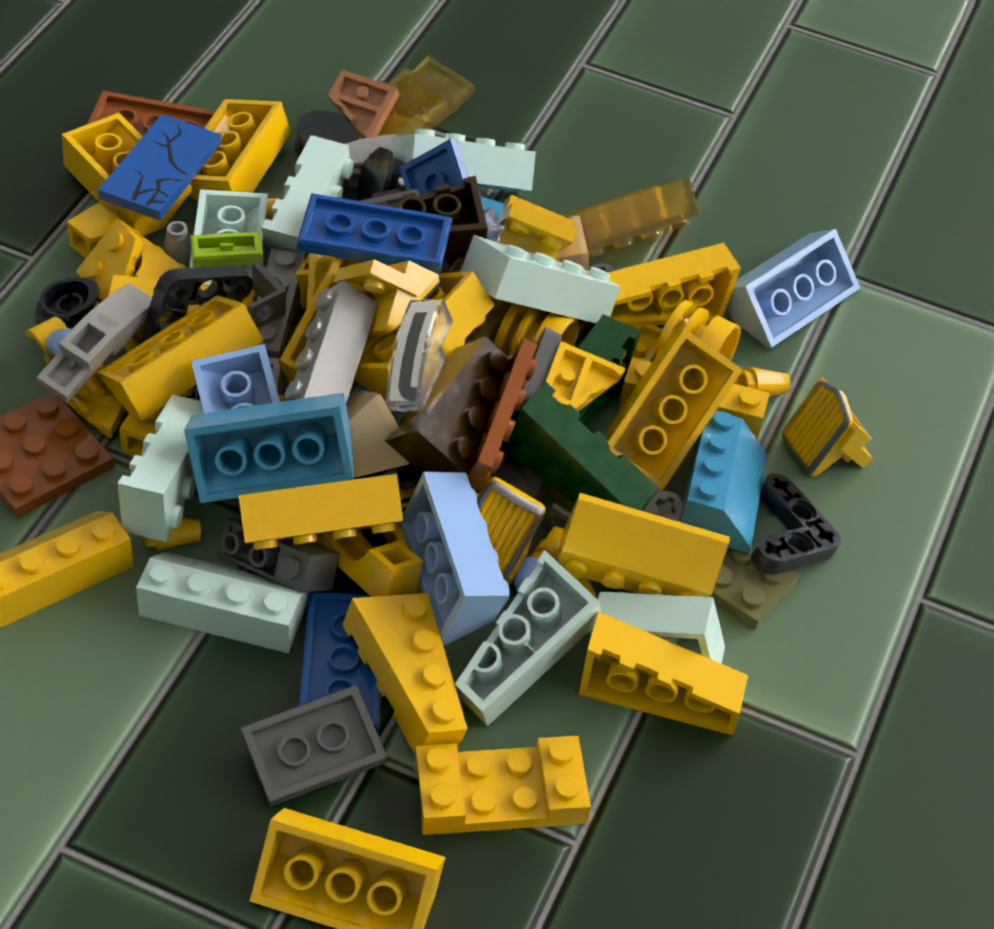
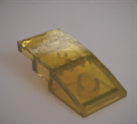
(425, 98)

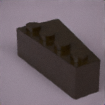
(459, 202)
(456, 412)

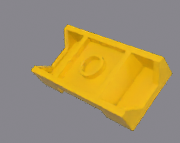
(502, 787)

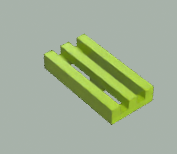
(226, 249)

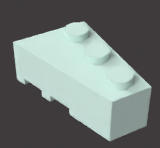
(678, 619)

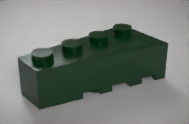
(616, 344)
(573, 458)

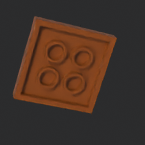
(46, 454)

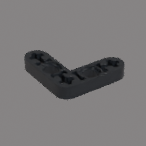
(181, 287)
(811, 535)

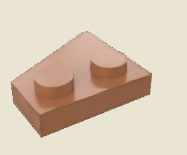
(363, 101)

